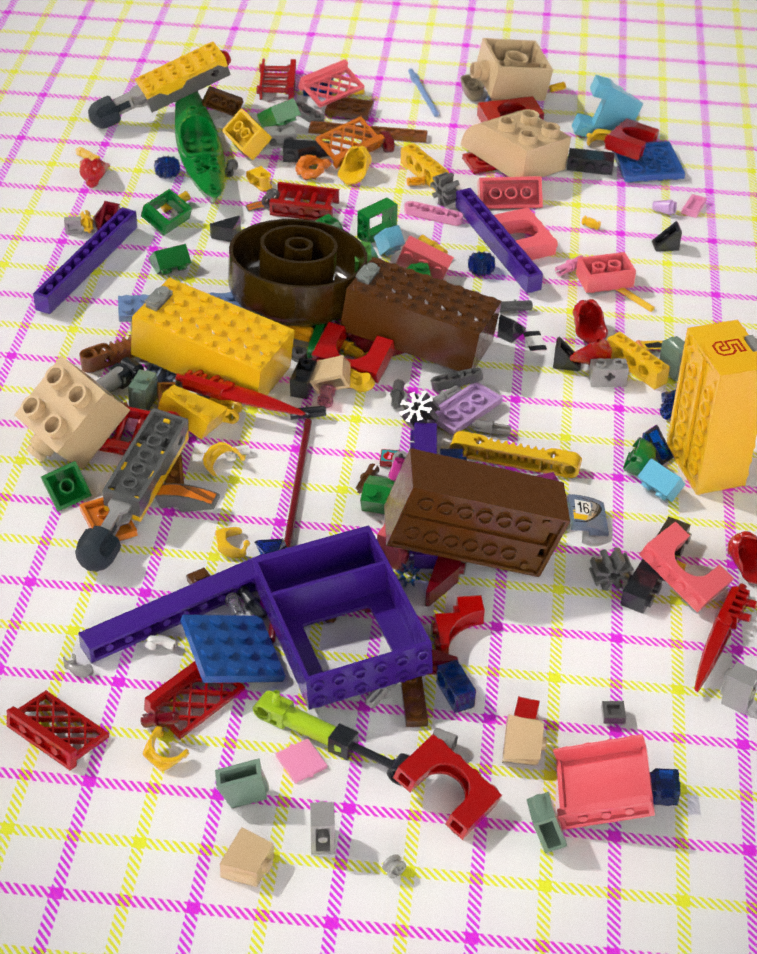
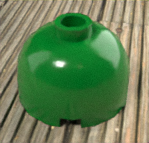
(639, 456)

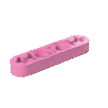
(433, 213)

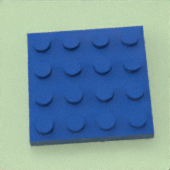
(657, 163)
(232, 648)

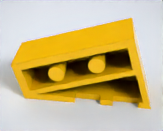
(201, 413)

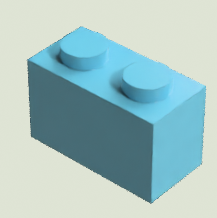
(389, 240)
(661, 480)

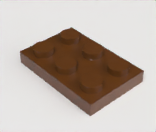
(350, 108)

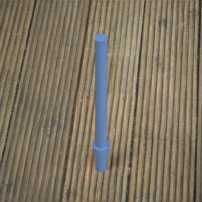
(416, 79)

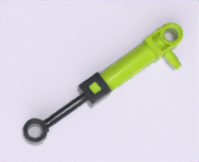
(340, 739)

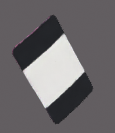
(534, 340)

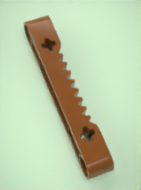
(94, 357)

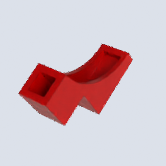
(466, 613)

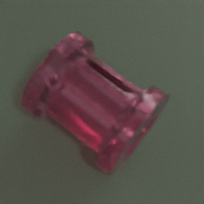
(326, 395)

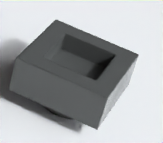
(613, 712)

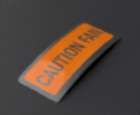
(255, 205)

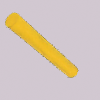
(636, 299)

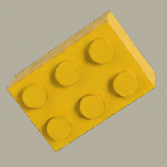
(247, 134)

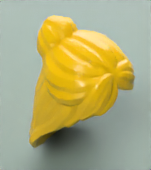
(355, 165)

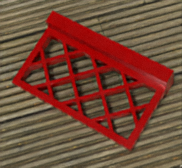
(178, 685)
(44, 737)

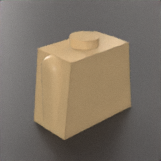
(331, 371)
(523, 740)
(247, 858)

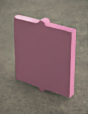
(301, 760)

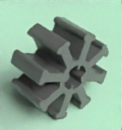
(445, 188)
(420, 409)
(611, 569)

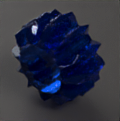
(167, 167)
(481, 263)

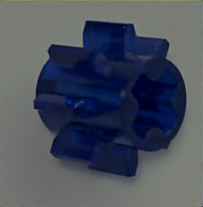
(666, 409)
(410, 579)

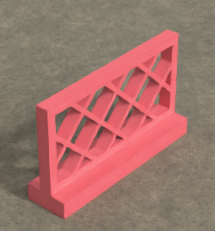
(325, 75)

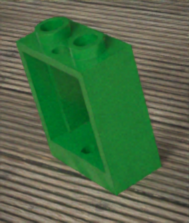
(385, 207)
(157, 220)

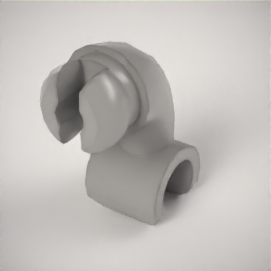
(80, 671)

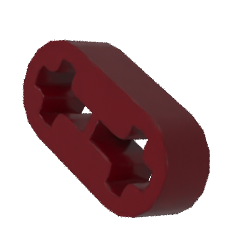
(388, 143)

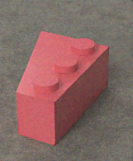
(416, 252)

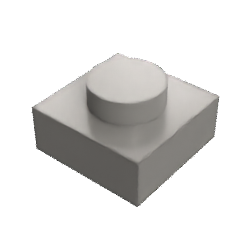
(73, 225)

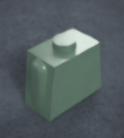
(672, 354)
(143, 390)
(242, 783)
(546, 822)

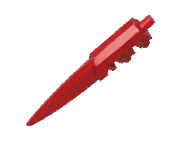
(227, 390)
(727, 619)

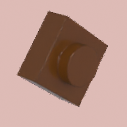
(197, 575)

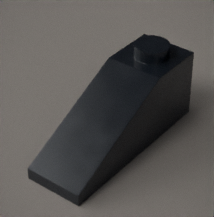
(296, 148)

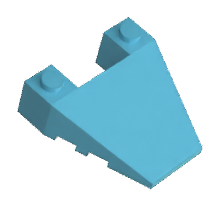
(613, 109)

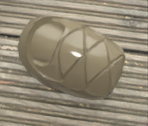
(472, 87)

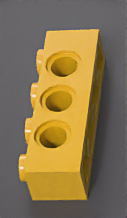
(420, 163)
(639, 360)

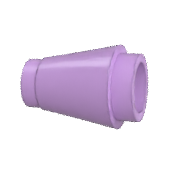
(665, 206)

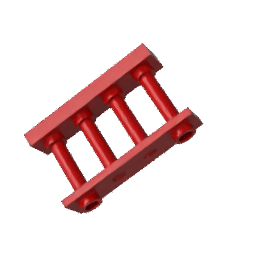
(289, 83)
(303, 210)
(120, 447)

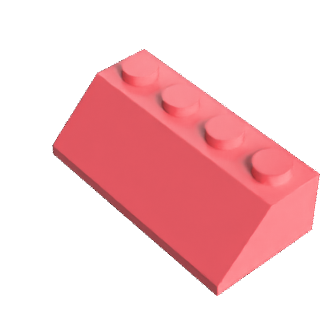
(510, 192)

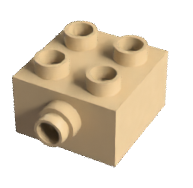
(512, 69)
(69, 414)

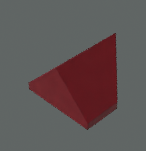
(105, 212)

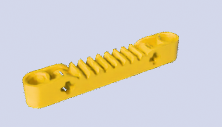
(564, 463)

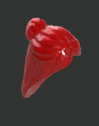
(92, 171)
(589, 321)
(594, 350)
(743, 551)

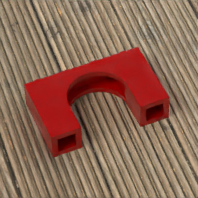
(498, 108)
(630, 138)
(373, 362)
(438, 758)

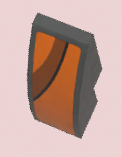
(186, 497)

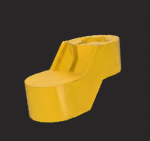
(361, 381)

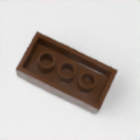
(222, 101)

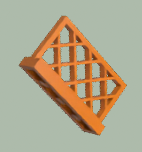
(370, 143)

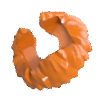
(306, 161)

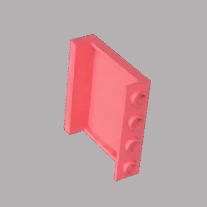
(604, 782)

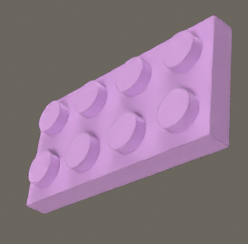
(466, 407)

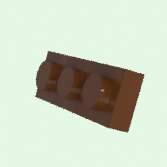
(414, 703)

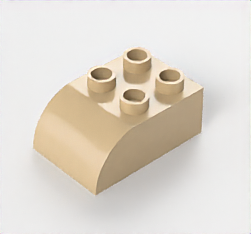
(519, 144)

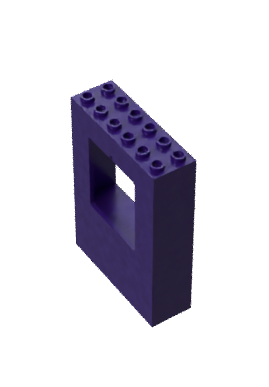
(332, 580)

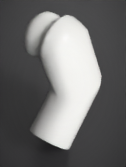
(231, 456)
(163, 641)

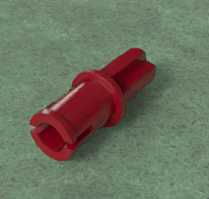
(159, 718)

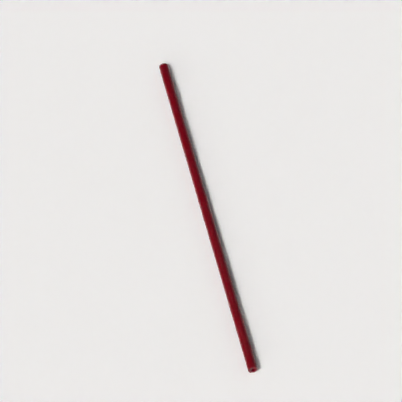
(295, 496)

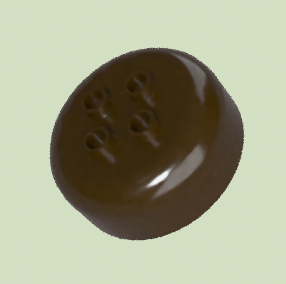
(293, 270)

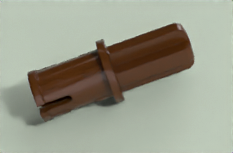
(363, 477)

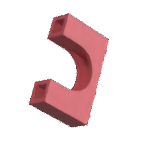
(524, 221)
(695, 590)

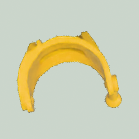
(598, 134)
(215, 451)
(225, 547)
(158, 761)

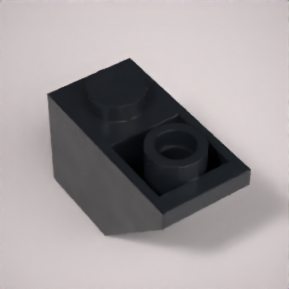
(300, 380)

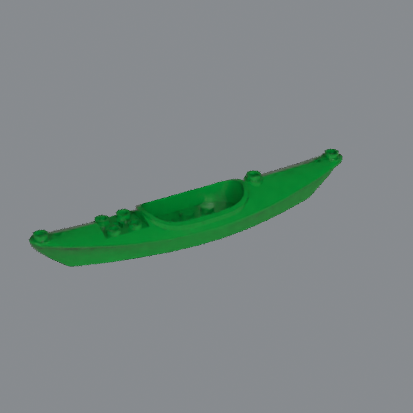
(199, 146)

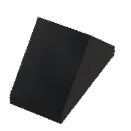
(225, 229)
(669, 239)
(509, 329)
(562, 355)

